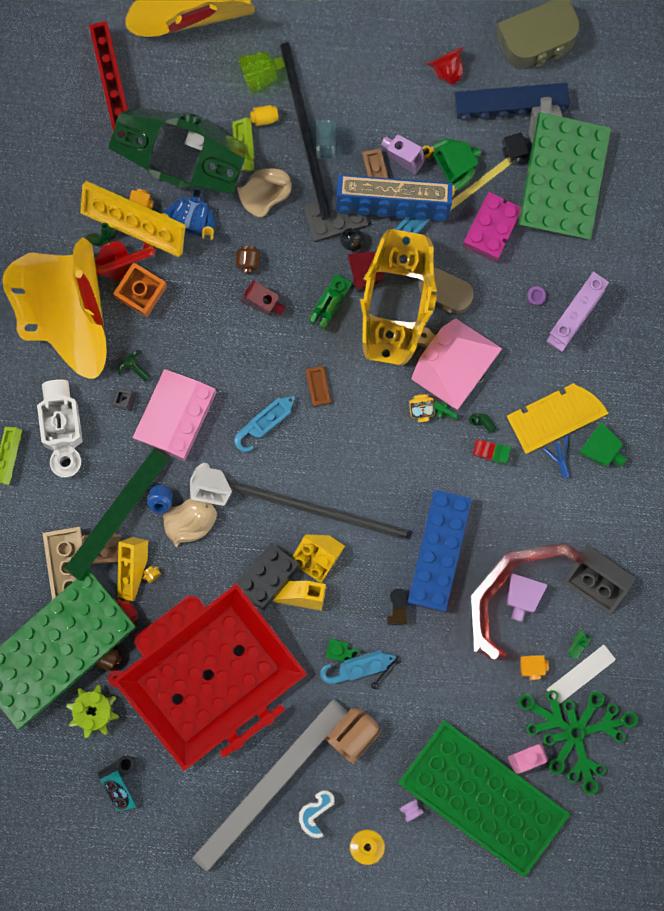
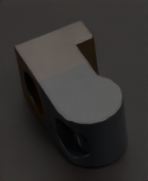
(399, 610)

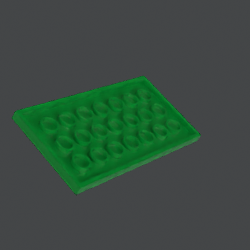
(59, 647)
(484, 799)

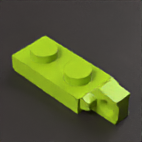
(243, 132)

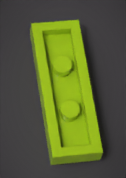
(8, 452)

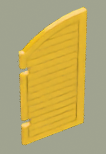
(555, 417)

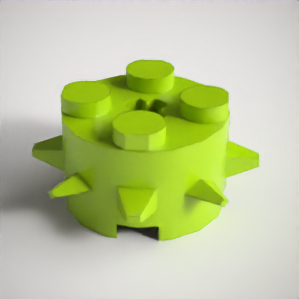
(81, 708)

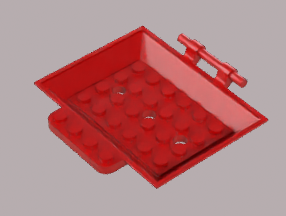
(202, 638)

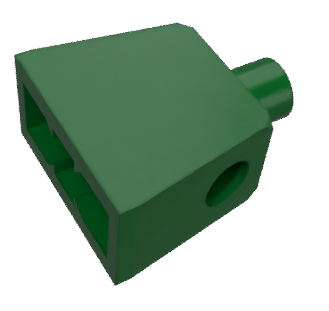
(603, 448)

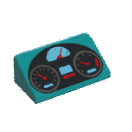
(118, 792)

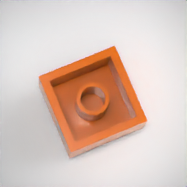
(140, 290)

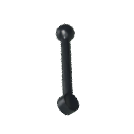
(375, 685)

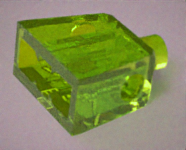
(259, 70)

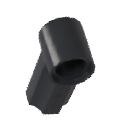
(117, 766)

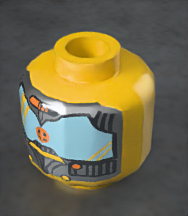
(422, 407)

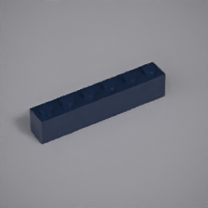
(508, 100)

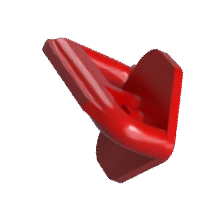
(115, 261)

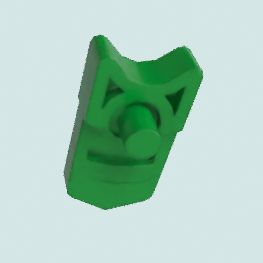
(441, 409)
(580, 642)

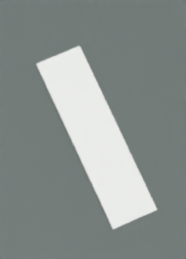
(581, 674)

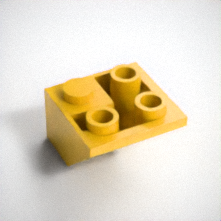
(317, 555)

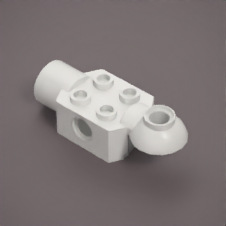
(60, 426)

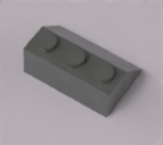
(600, 580)

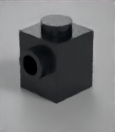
(515, 148)

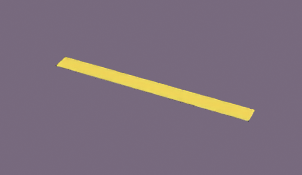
(479, 183)

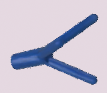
(562, 456)

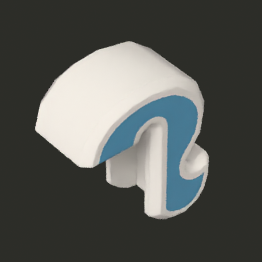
(313, 810)

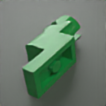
(330, 301)

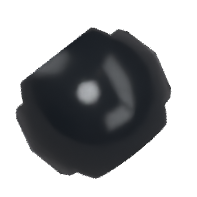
(352, 239)

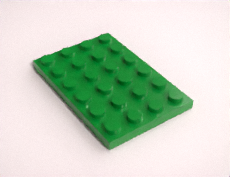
(564, 176)

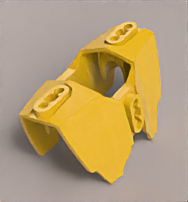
(418, 265)

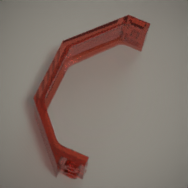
(494, 580)

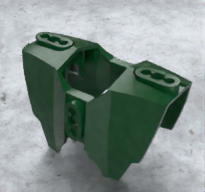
(218, 147)

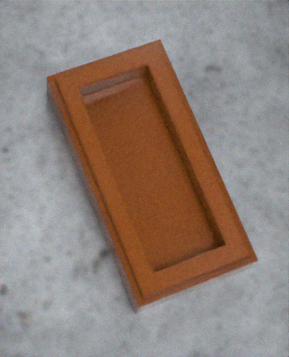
(318, 386)

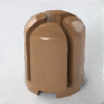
(353, 734)

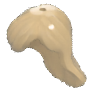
(264, 190)
(189, 521)

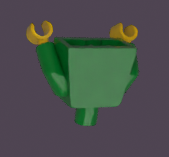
(455, 160)

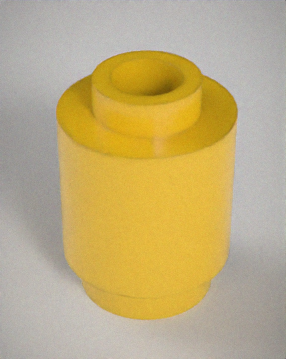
(264, 115)

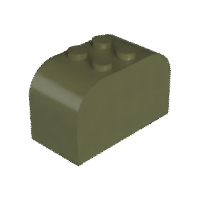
(538, 34)

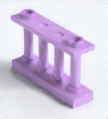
(577, 312)

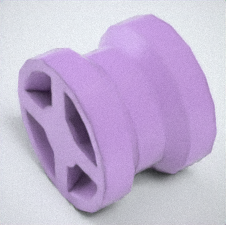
(411, 810)

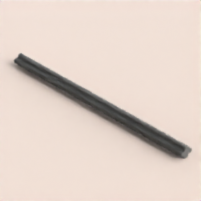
(332, 514)

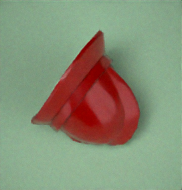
(448, 67)

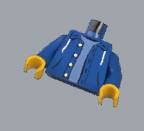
(194, 214)

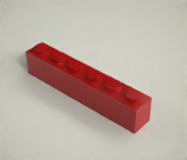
(108, 71)

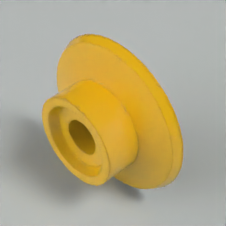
(357, 847)

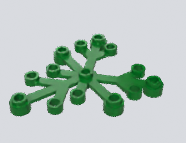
(555, 720)

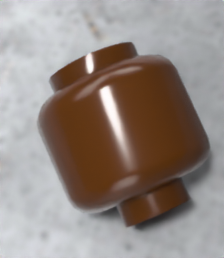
(248, 259)
(110, 660)

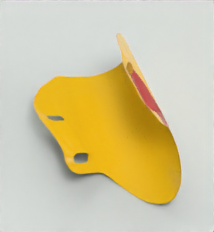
(169, 16)
(63, 303)

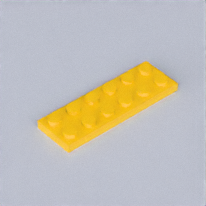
(132, 219)

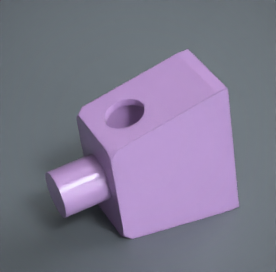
(404, 153)
(524, 595)

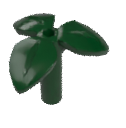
(106, 233)
(131, 362)

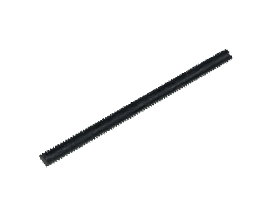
(305, 130)

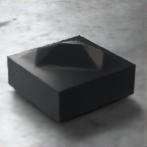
(124, 399)

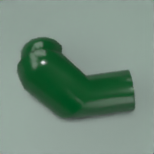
(482, 420)

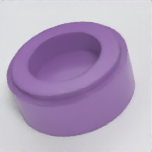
(536, 296)

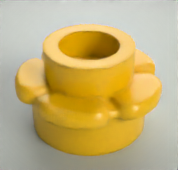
(151, 574)

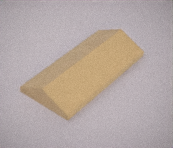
(59, 550)

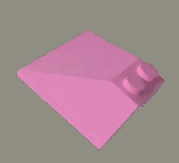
(454, 362)

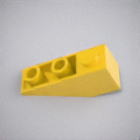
(302, 594)

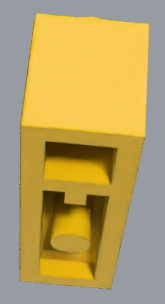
(131, 566)

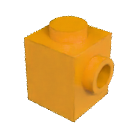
(141, 197)
(533, 666)

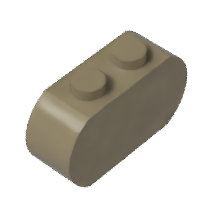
(452, 293)

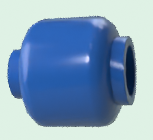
(160, 499)

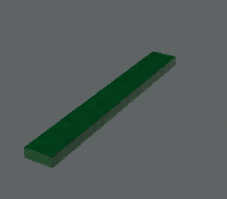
(116, 514)

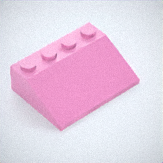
(175, 414)

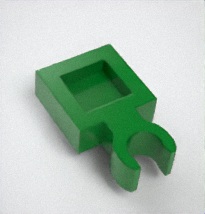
(339, 650)

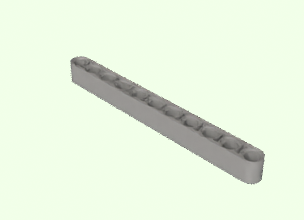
(269, 785)

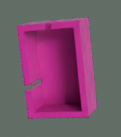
(491, 227)

